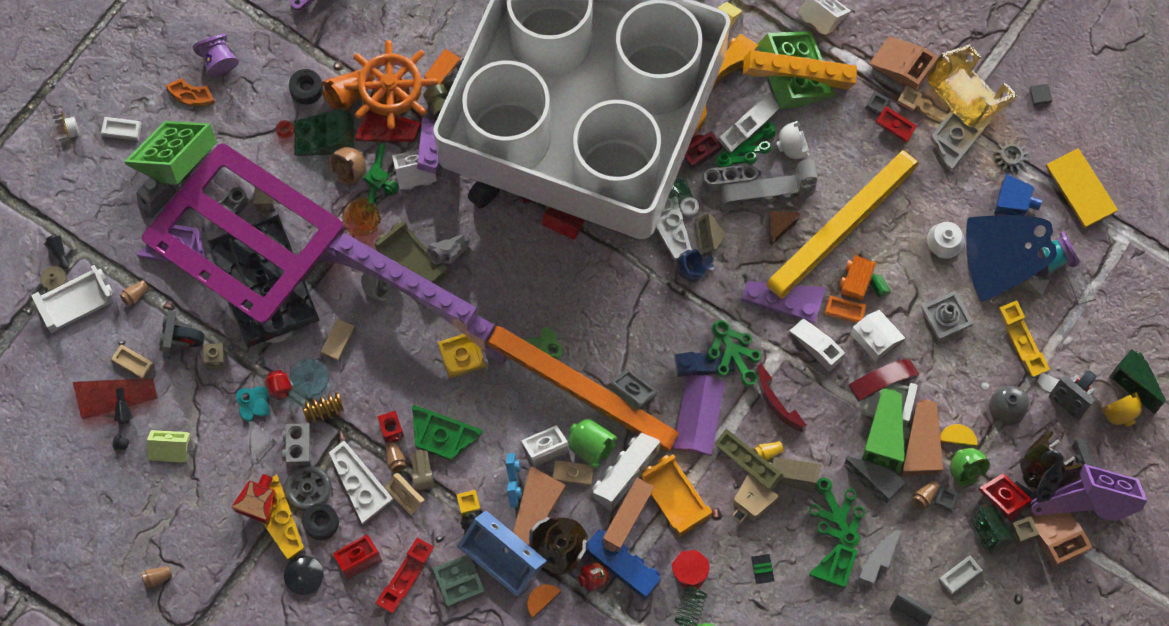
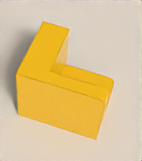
(468, 502)

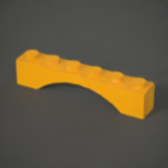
(733, 60)
(829, 73)

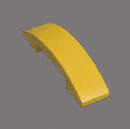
(1022, 340)

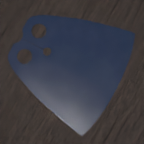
(999, 252)

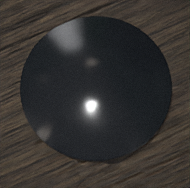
(303, 575)

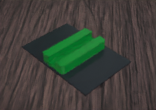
(762, 568)

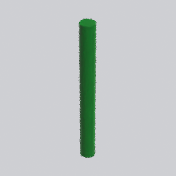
(378, 161)

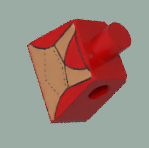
(256, 500)

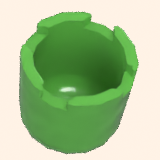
(591, 441)

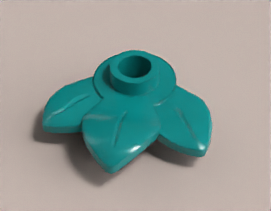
(255, 405)

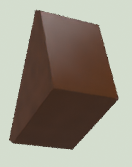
(780, 223)

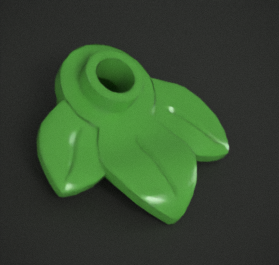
(547, 342)

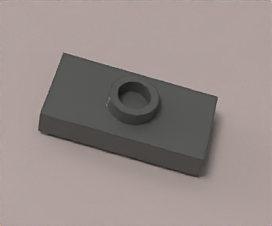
(1082, 454)
(911, 610)

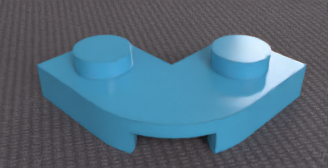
(514, 489)

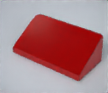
(562, 222)

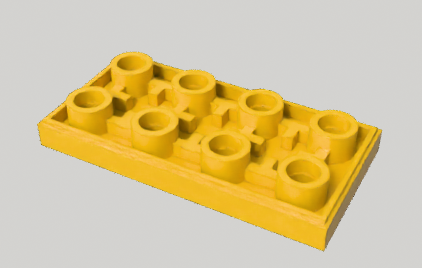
(1081, 188)

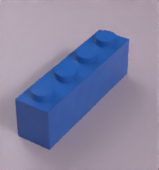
(624, 566)

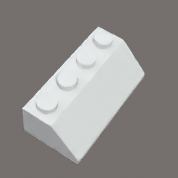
(626, 470)

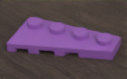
(427, 154)
(798, 303)

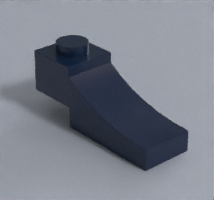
(698, 364)

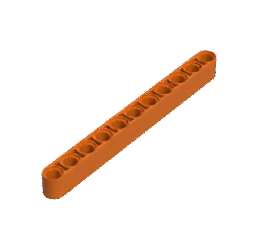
(580, 387)

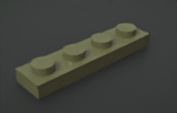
(749, 459)

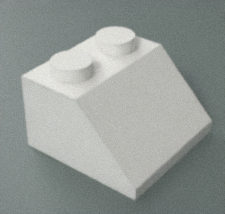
(823, 14)
(407, 171)
(876, 335)

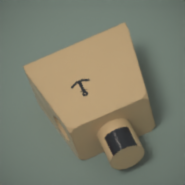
(753, 499)

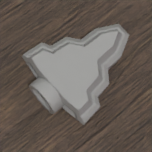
(447, 250)

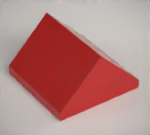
(1005, 496)
(357, 556)

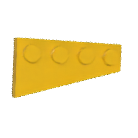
(282, 525)

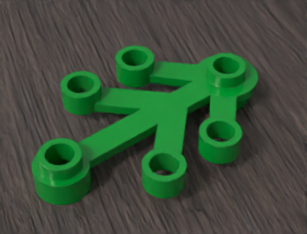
(727, 159)
(733, 350)
(838, 516)

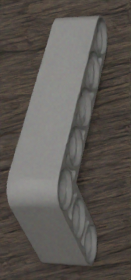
(772, 189)

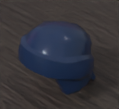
(692, 265)

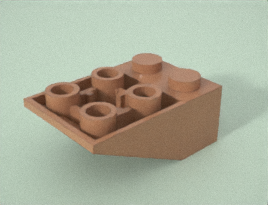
(904, 62)
(1060, 537)

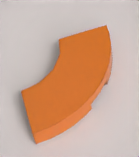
(190, 94)

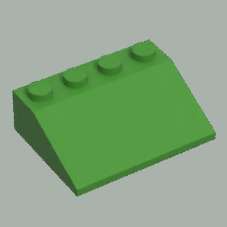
(794, 91)
(172, 150)

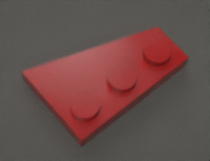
(375, 129)

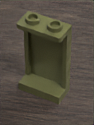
(409, 252)

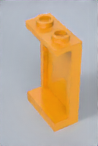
(675, 495)

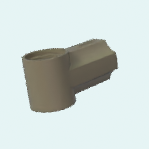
(422, 475)

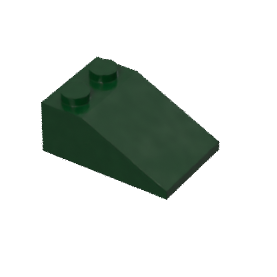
(1136, 376)

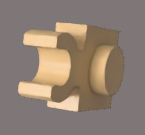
(911, 99)

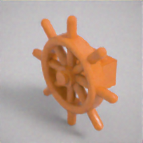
(390, 92)

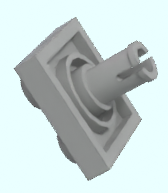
(947, 315)

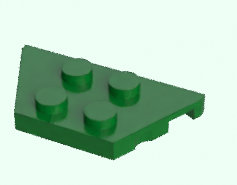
(442, 434)

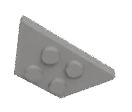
(955, 138)

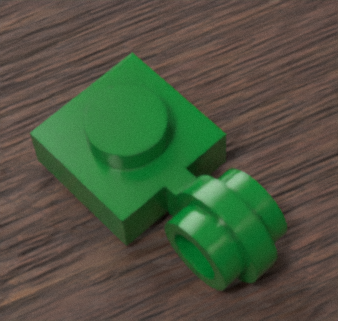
(376, 177)

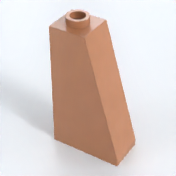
(923, 447)
(537, 502)
(627, 515)

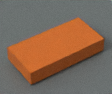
(442, 66)
(845, 309)

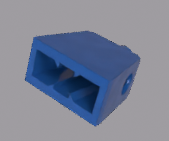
(1016, 197)

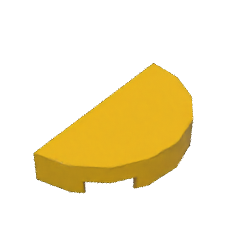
(958, 435)

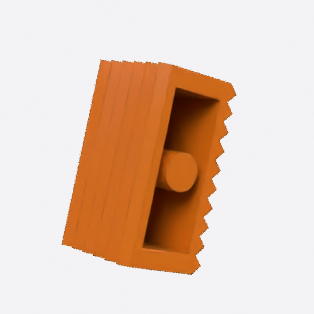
(858, 277)

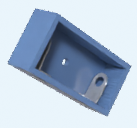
(486, 546)

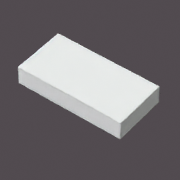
(121, 128)
(960, 575)

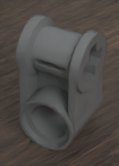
(233, 205)

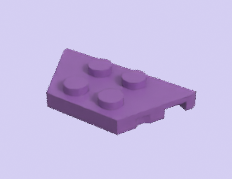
(187, 235)

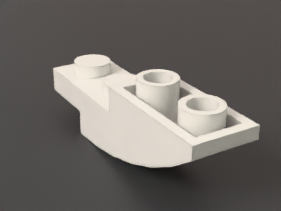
(749, 123)

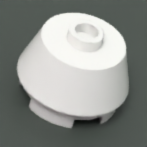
(946, 240)

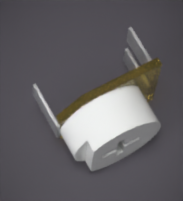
(69, 124)

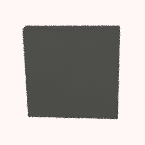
(632, 389)

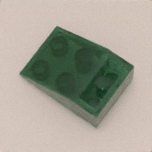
(323, 133)
(991, 528)

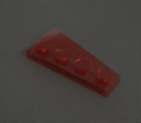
(100, 396)

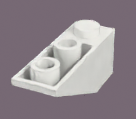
(818, 344)

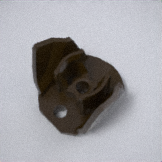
(1033, 465)
(549, 533)

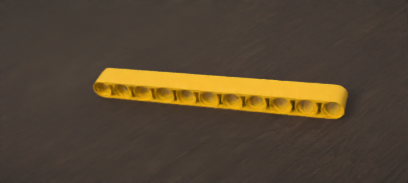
(842, 224)

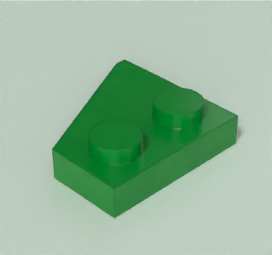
(835, 566)

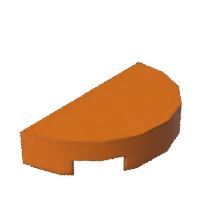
(541, 597)

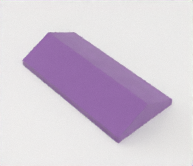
(699, 414)

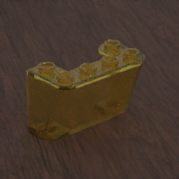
(964, 90)

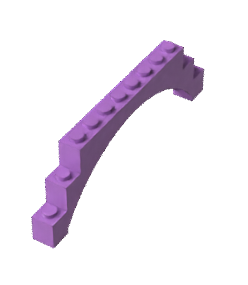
(445, 304)

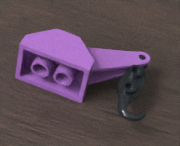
(1106, 492)

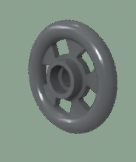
(297, 475)

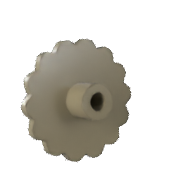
(53, 277)

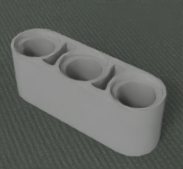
(720, 175)

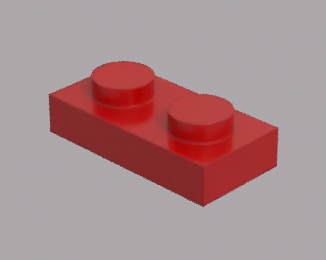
(896, 124)

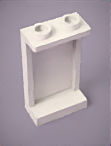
(74, 299)

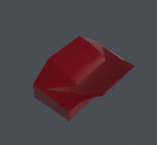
(702, 149)

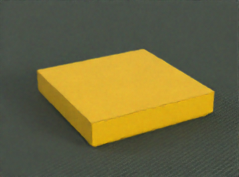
(461, 355)

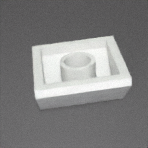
(545, 446)

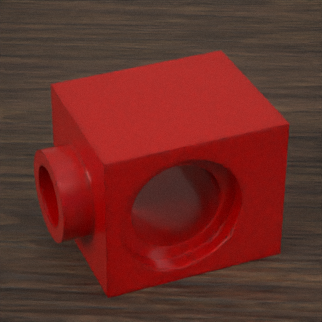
(390, 419)

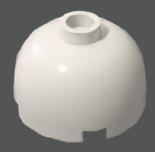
(793, 141)

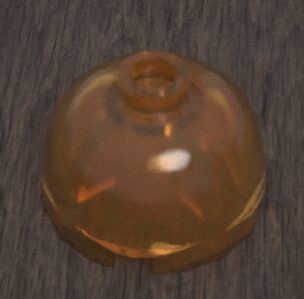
(361, 217)

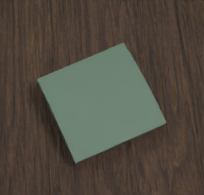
(458, 579)

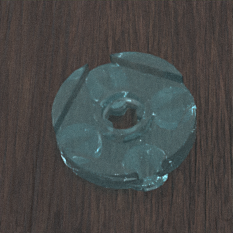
(309, 367)

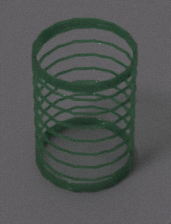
(676, 620)

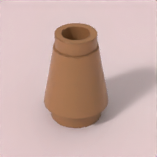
(132, 294)
(395, 458)
(925, 495)
(155, 576)

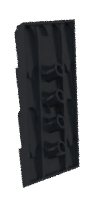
(260, 277)

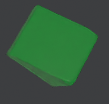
(879, 285)

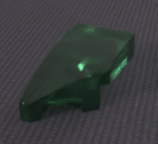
(680, 189)

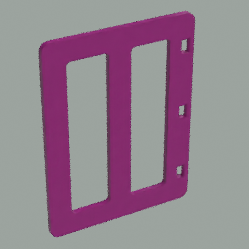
(294, 266)

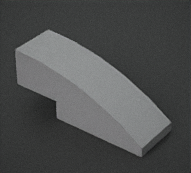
(879, 560)

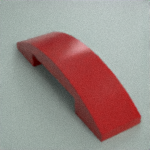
(405, 576)

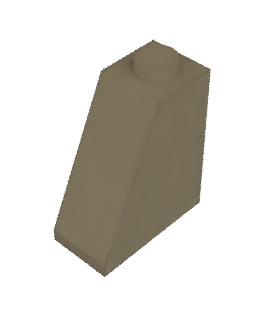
(797, 473)

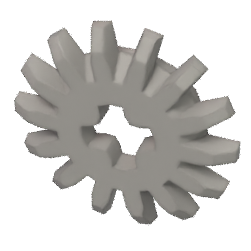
(1019, 157)

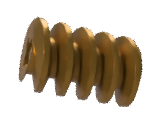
(324, 408)

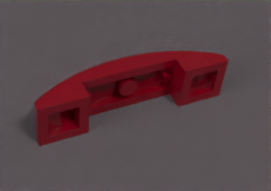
(882, 378)
(792, 419)

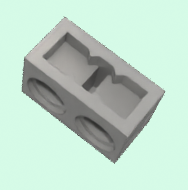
(303, 444)

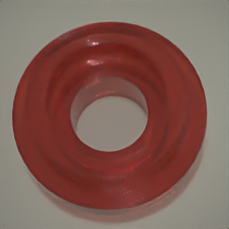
(284, 124)

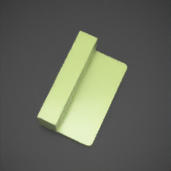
(167, 446)

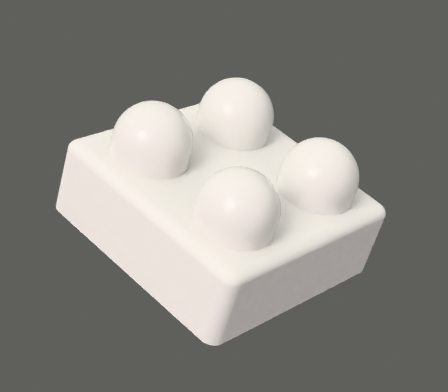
(583, 103)

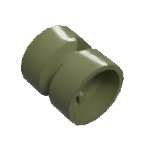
(435, 98)

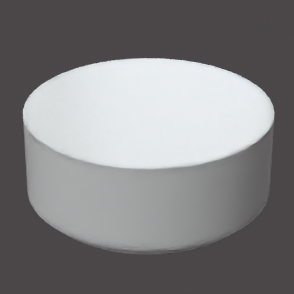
(689, 207)

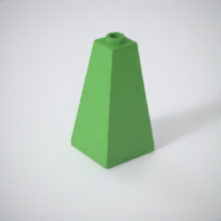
(885, 437)

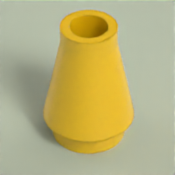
(769, 450)

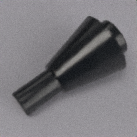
(55, 246)
(122, 410)

